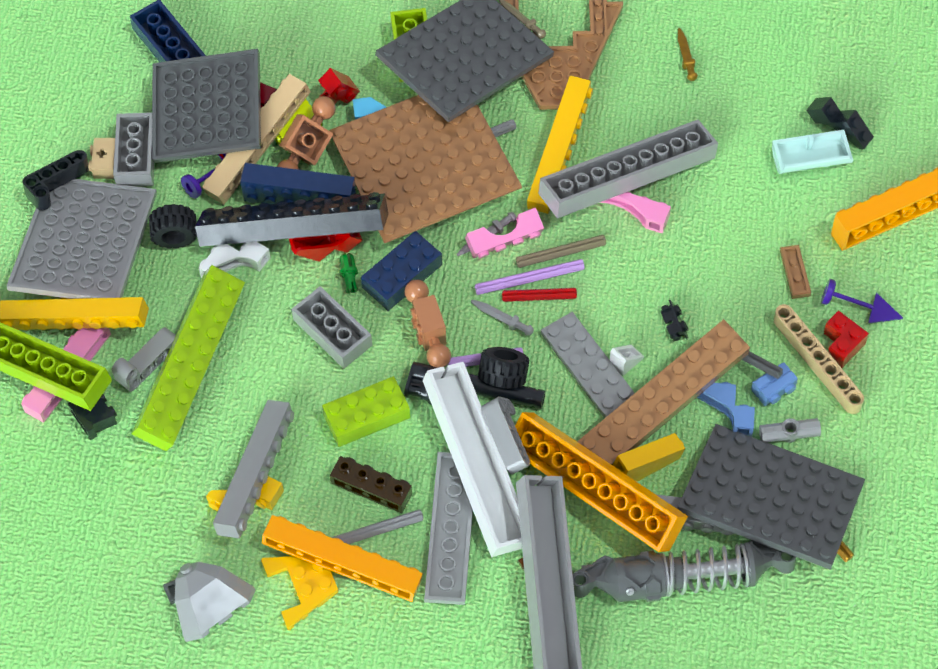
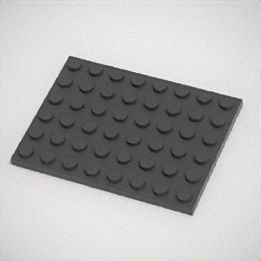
(464, 55)
(772, 496)

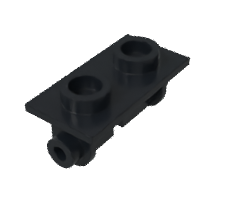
(672, 314)

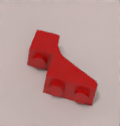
(320, 246)

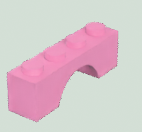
(482, 241)

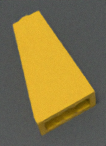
(650, 457)

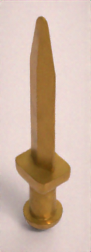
(688, 63)

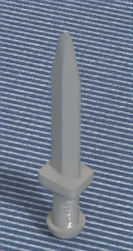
(497, 226)
(512, 322)

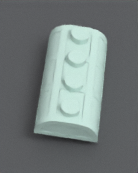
(811, 151)

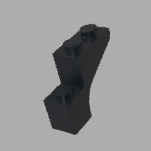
(826, 112)

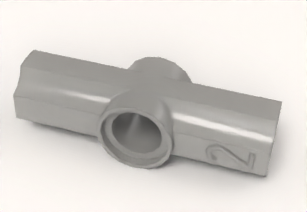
(801, 429)

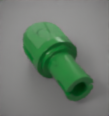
(348, 271)

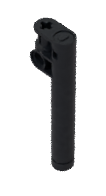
(522, 395)

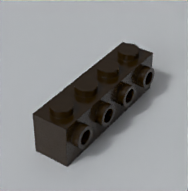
(371, 484)

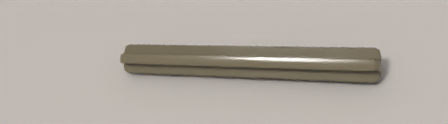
(560, 251)

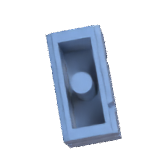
(771, 389)

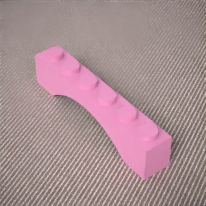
(650, 213)

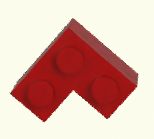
(847, 338)

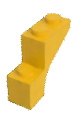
(270, 494)

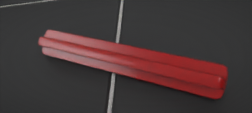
(539, 294)

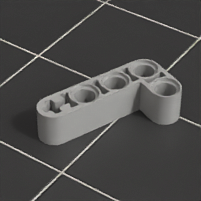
(145, 361)
(499, 420)

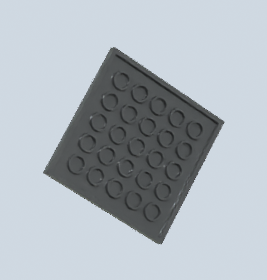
(206, 106)

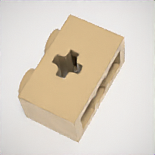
(102, 158)

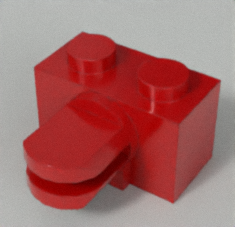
(338, 86)

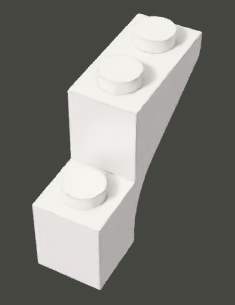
(227, 258)

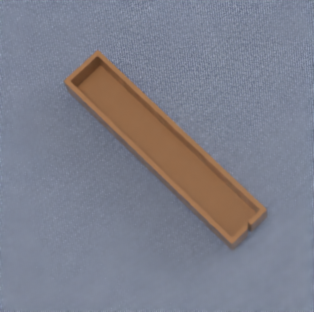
(667, 393)

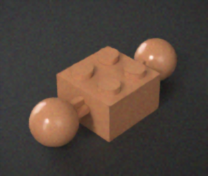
(306, 137)
(428, 323)

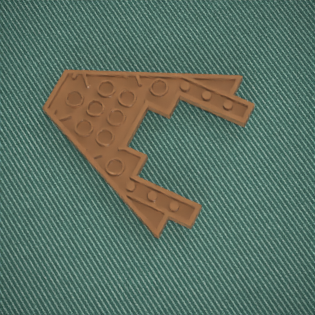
(550, 78)

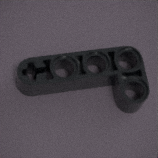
(41, 182)

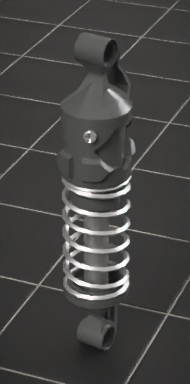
(658, 576)

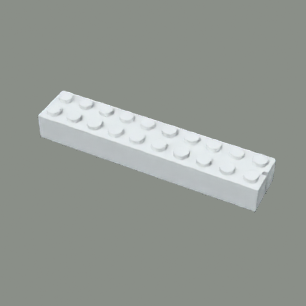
(475, 457)

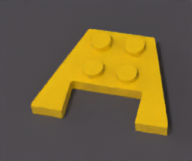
(311, 582)

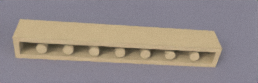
(274, 117)

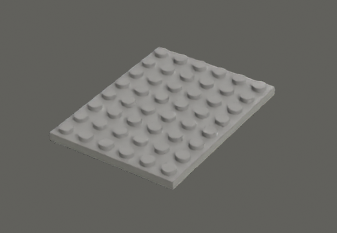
(83, 241)

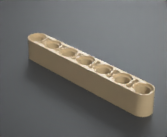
(819, 367)

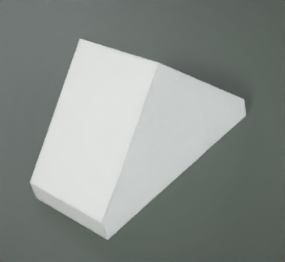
(625, 358)

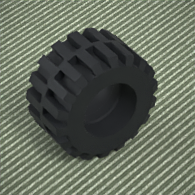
(172, 226)
(503, 367)

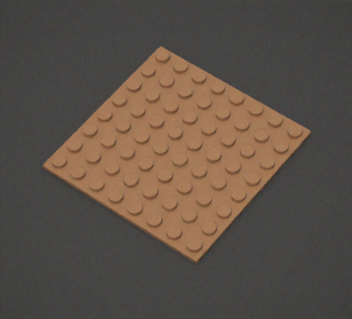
(424, 163)

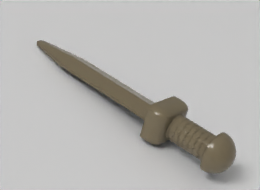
(530, 24)

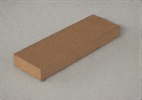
(795, 271)

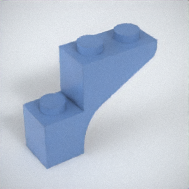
(722, 398)

